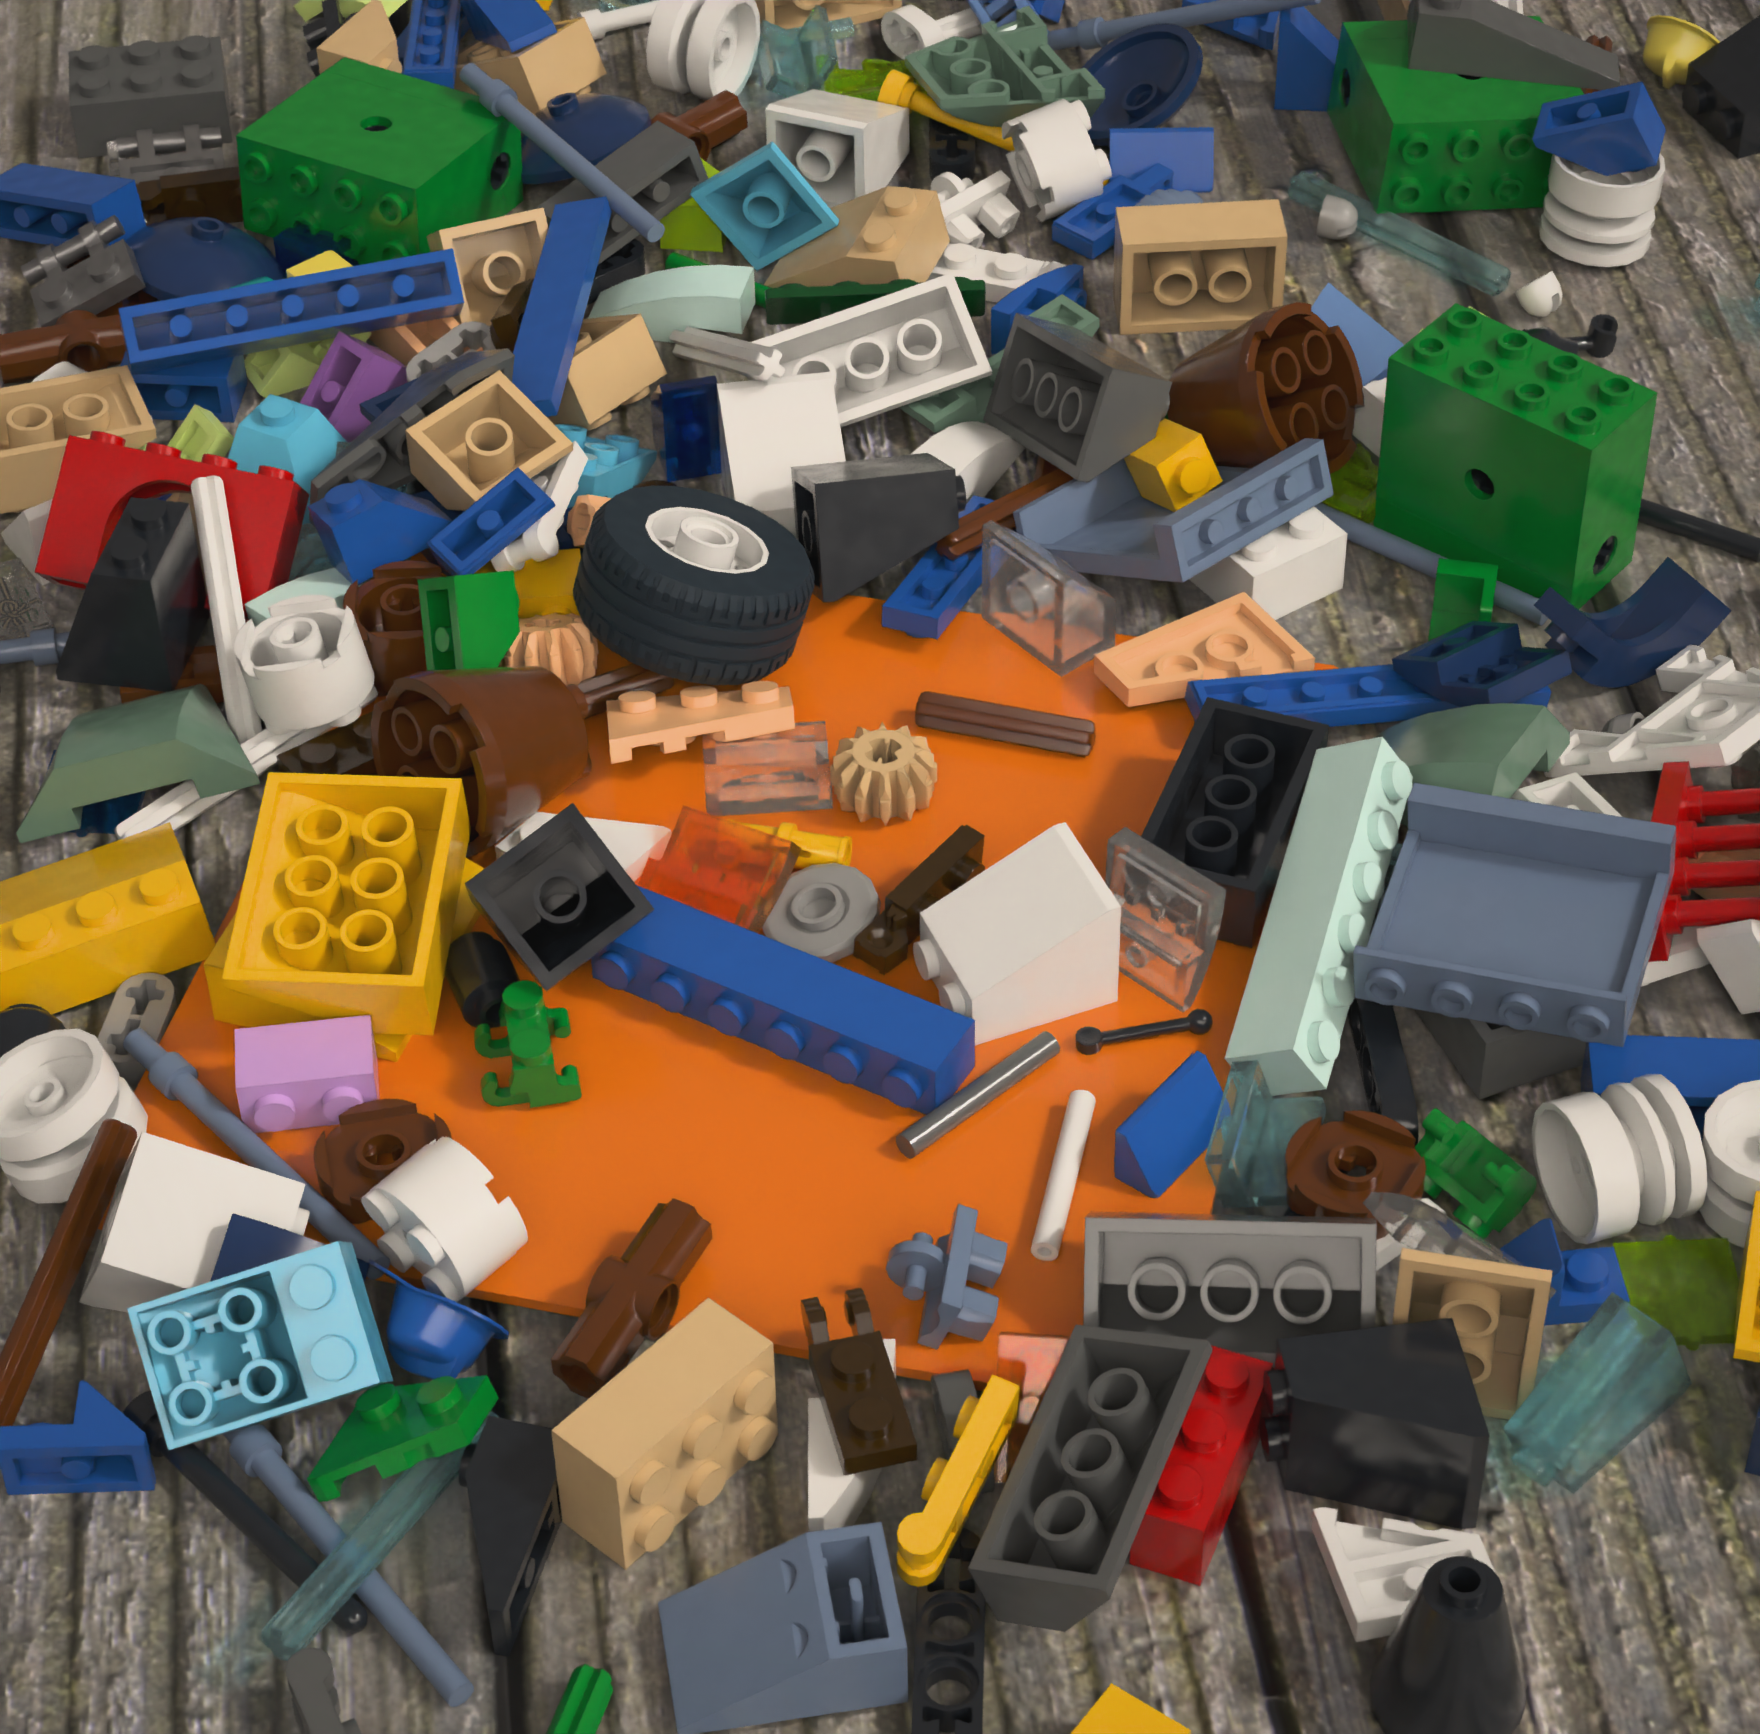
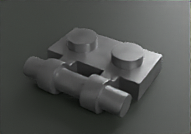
(151, 167)
(90, 285)

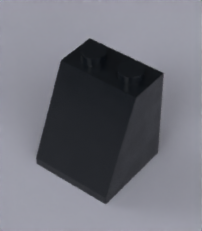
(1725, 91)
(871, 515)
(140, 603)
(558, 898)
(1379, 1421)

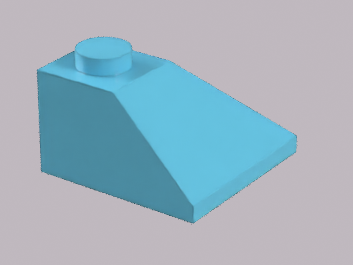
(764, 206)
(287, 438)

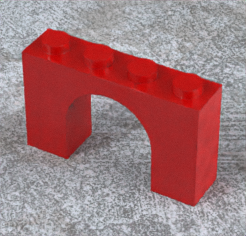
(103, 475)

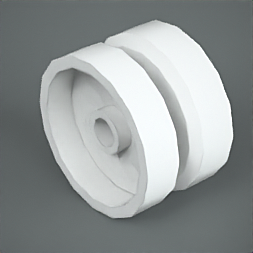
(703, 45)
(52, 1106)
(1732, 1160)

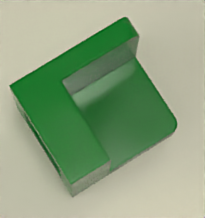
(1462, 595)

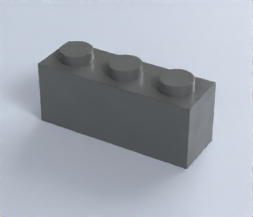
(653, 169)

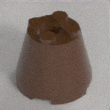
(1270, 388)
(500, 729)

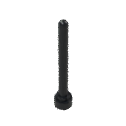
(237, 1507)

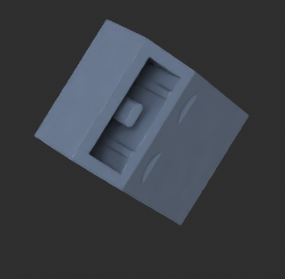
(788, 1634)

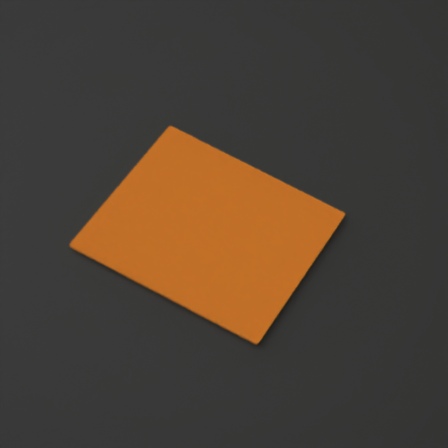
(763, 1147)

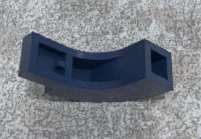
(1638, 634)

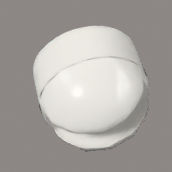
(1541, 295)

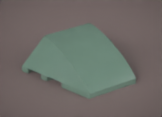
(1001, 73)
(1478, 747)
(137, 750)

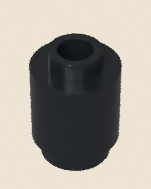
(478, 975)

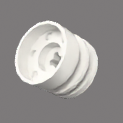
(1600, 216)
(1619, 1158)

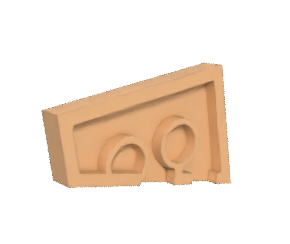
(1212, 643)
(676, 720)

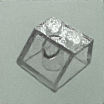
(1043, 601)

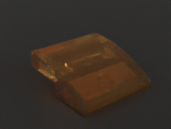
(722, 868)

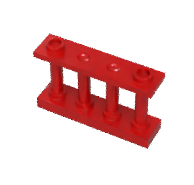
(1686, 806)

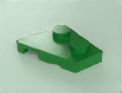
(402, 1427)

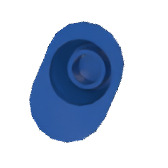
(435, 1333)

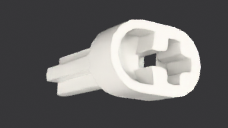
(910, 20)

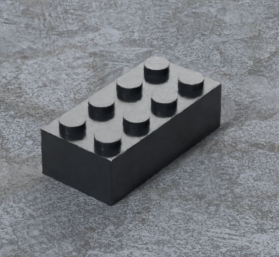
(1236, 805)

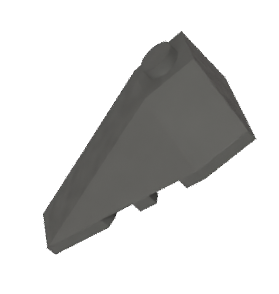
(1502, 44)
(382, 449)

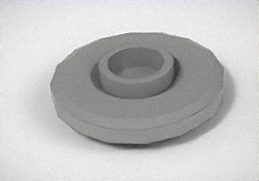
(823, 910)

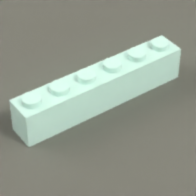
(1319, 914)

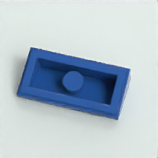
(1183, 150)
(490, 524)
(1168, 1128)

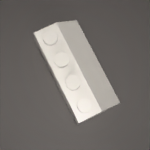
(888, 349)

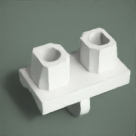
(971, 204)

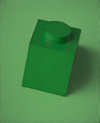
(468, 619)

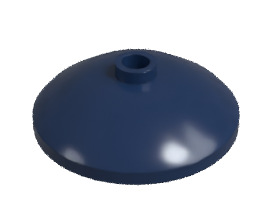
(1144, 78)
(590, 124)
(198, 257)

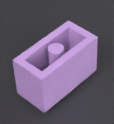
(304, 1072)

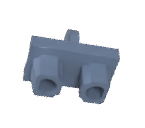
(943, 1273)

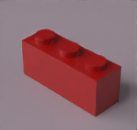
(1204, 1469)

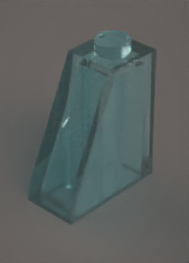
(1597, 1396)

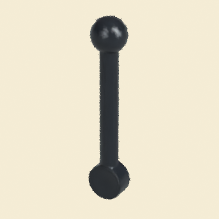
(1090, 1039)

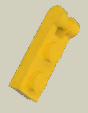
(955, 1483)

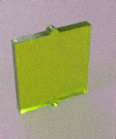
(1683, 1286)

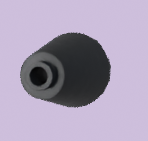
(1451, 1658)

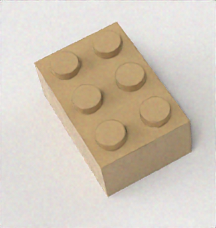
(1197, 265)
(666, 1433)

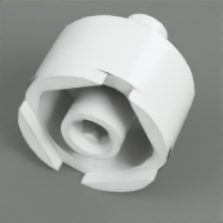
(1055, 158)
(305, 664)
(445, 1219)

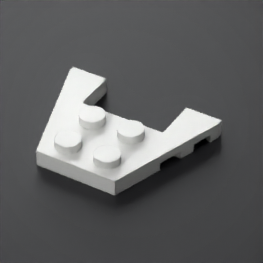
(1703, 724)

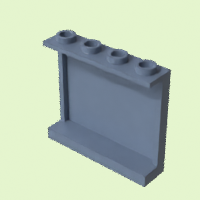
(1116, 532)
(1519, 914)

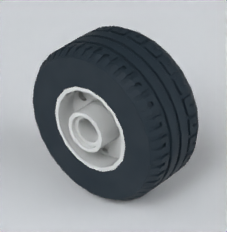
(693, 585)

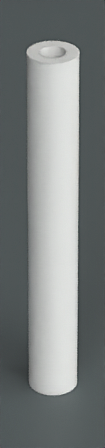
(1063, 1175)

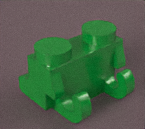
(529, 1045)
(1474, 1172)

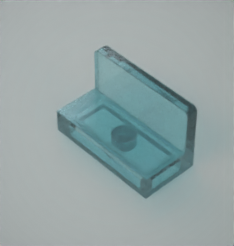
(797, 61)
(1253, 1137)

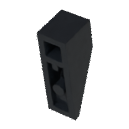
(512, 1516)

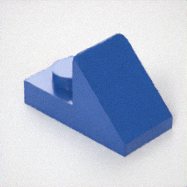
(1580, 1276)
(91, 1455)

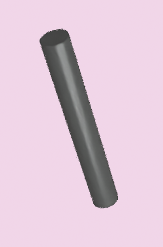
(977, 1094)

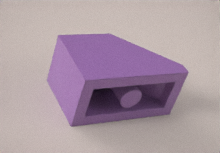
(348, 377)

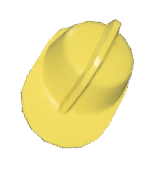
(1672, 46)

